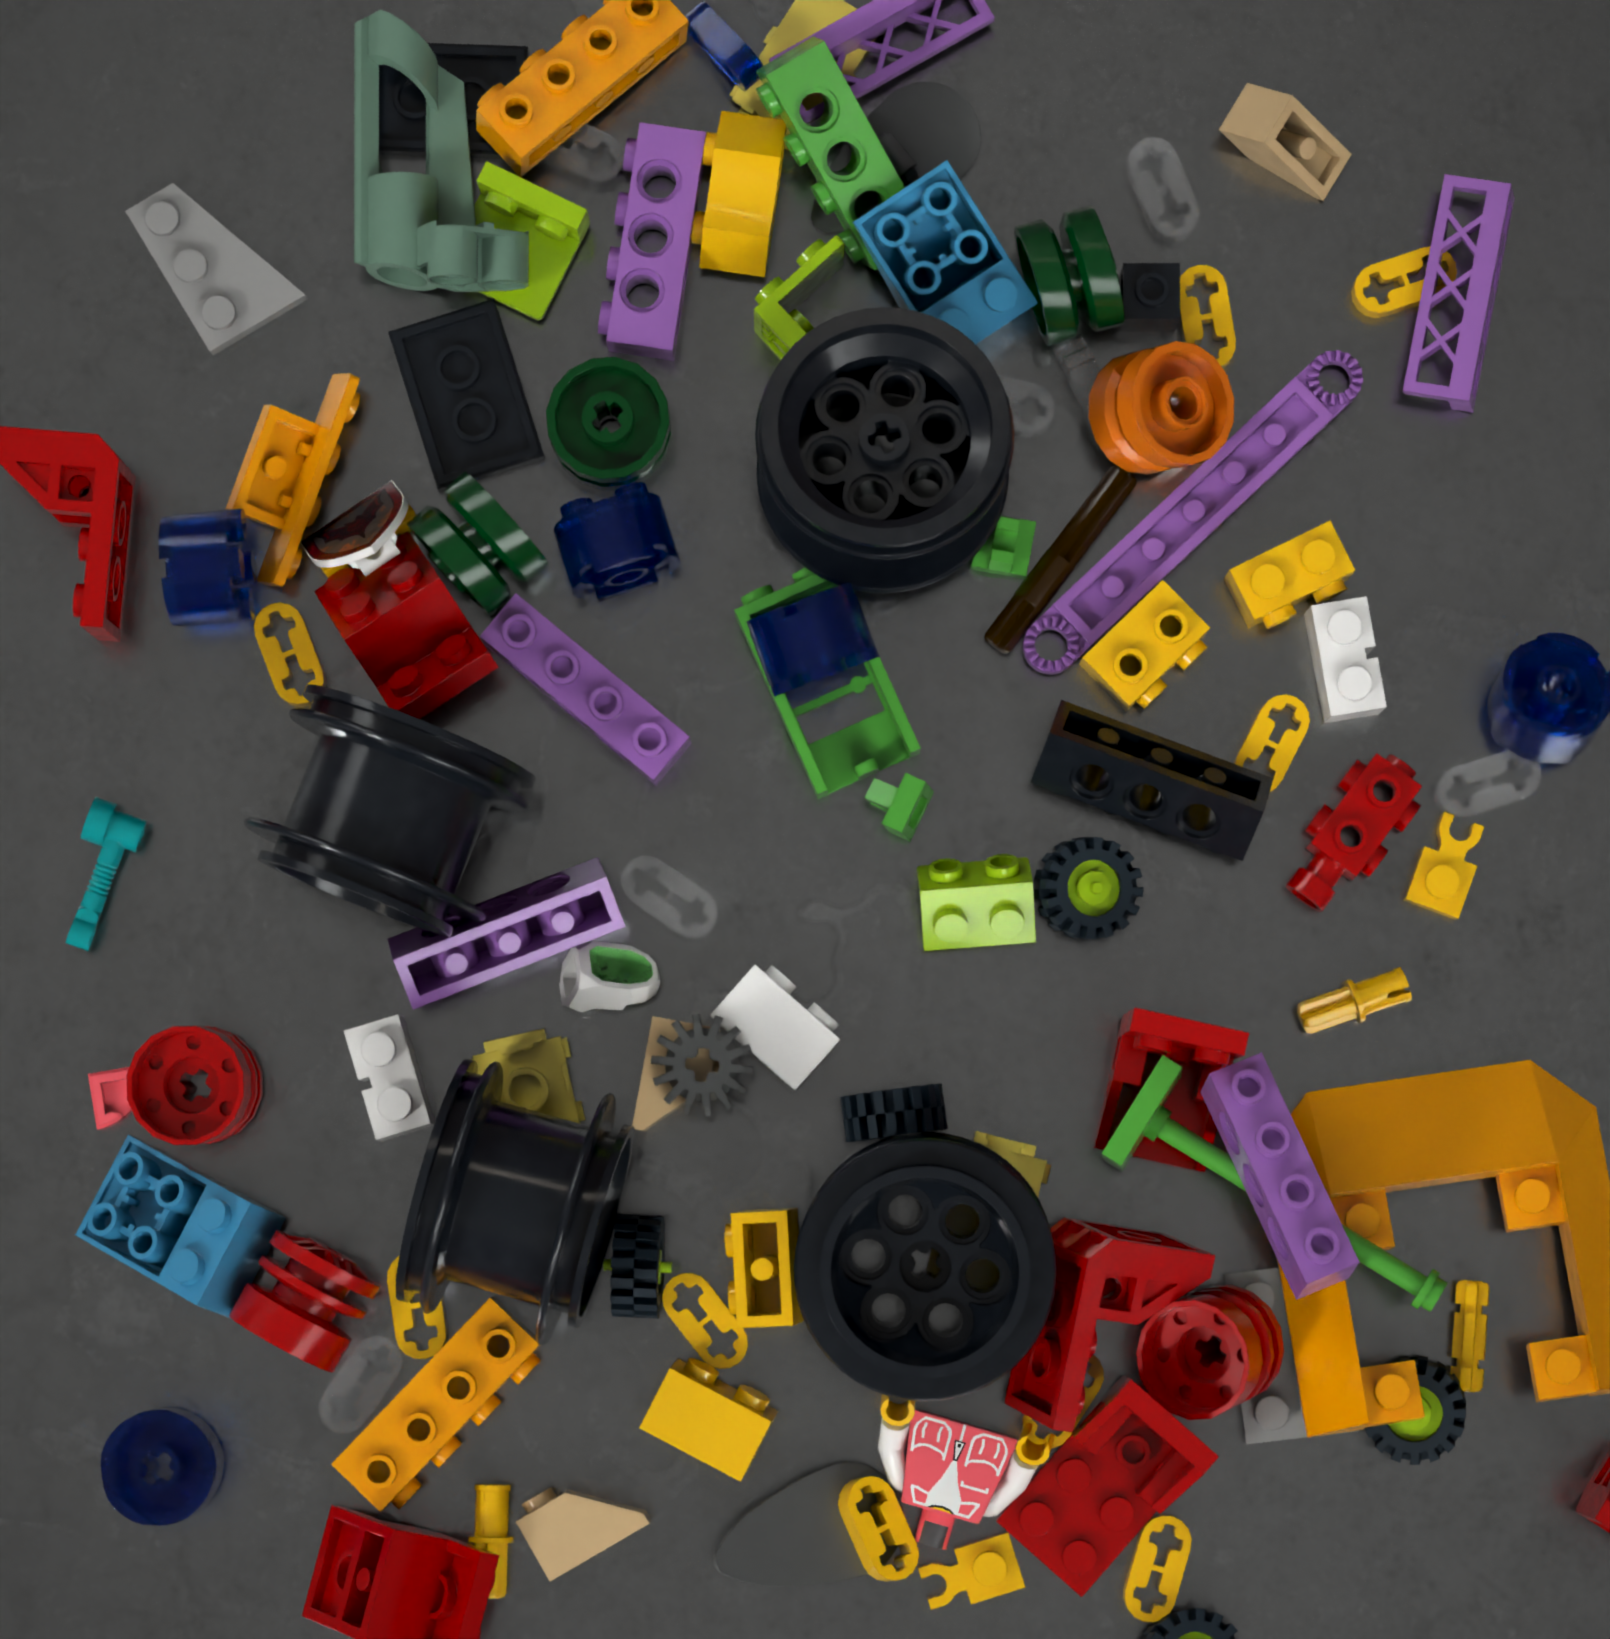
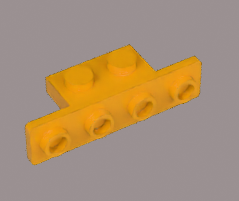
(285, 472)

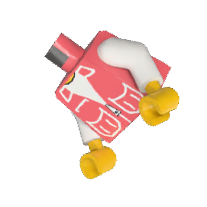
(953, 1467)

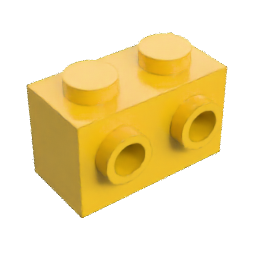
(1290, 574)
(1145, 647)
(763, 1267)
(709, 1417)

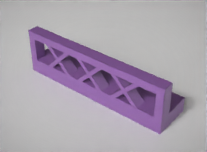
(881, 17)
(1480, 296)

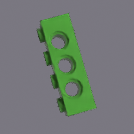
(786, 83)

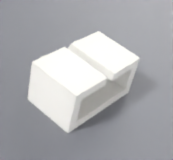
(1339, 641)
(778, 1027)
(387, 1059)

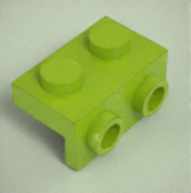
(976, 903)

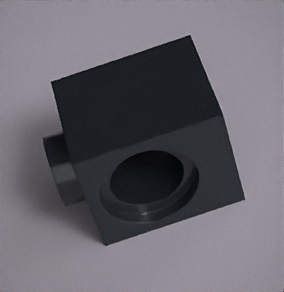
(1150, 296)

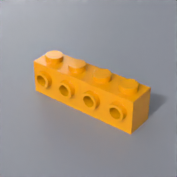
(577, 78)
(437, 1405)

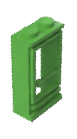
(857, 749)

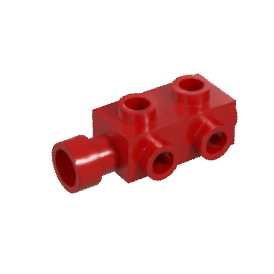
(1365, 814)

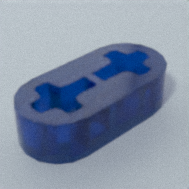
(723, 46)

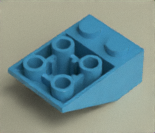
(944, 256)
(179, 1226)

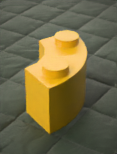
(741, 194)

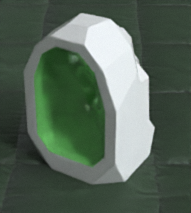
(607, 977)

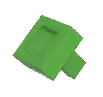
(1007, 548)
(902, 805)

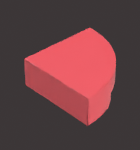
(109, 1097)

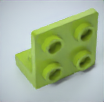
(554, 233)
(777, 316)

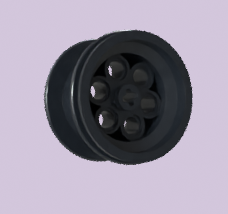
(856, 364)
(389, 810)
(513, 1201)
(910, 1355)

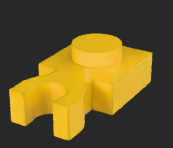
(1442, 875)
(982, 1569)

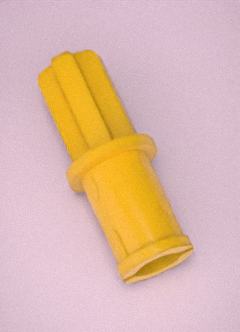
(1354, 1001)
(492, 1529)

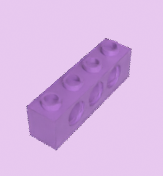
(655, 328)
(585, 689)
(516, 932)
(1279, 1176)

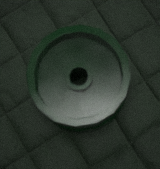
(1078, 272)
(604, 391)
(473, 547)

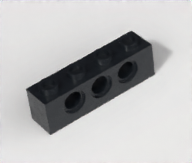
(1152, 780)

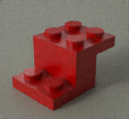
(406, 631)
(397, 1581)

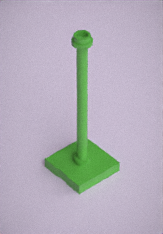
(1152, 1120)

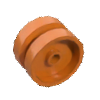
(1161, 408)

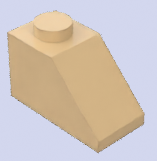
(1285, 139)
(650, 1102)
(575, 1527)

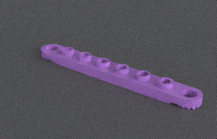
(1192, 512)

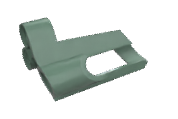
(413, 225)

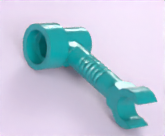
(115, 833)

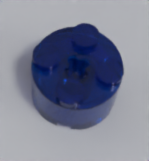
(615, 541)
(207, 568)
(812, 639)
(1549, 699)
(129, 1468)

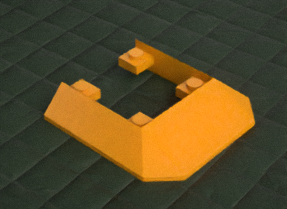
(1440, 1131)

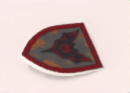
(362, 534)

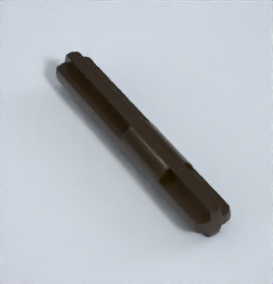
(1060, 559)

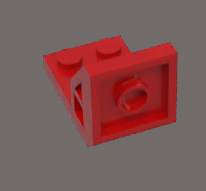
(56, 472)
(1138, 1048)
(1091, 1262)
(1105, 1484)

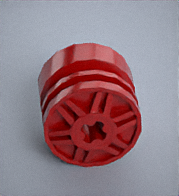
(163, 1090)
(305, 1300)
(1183, 1358)

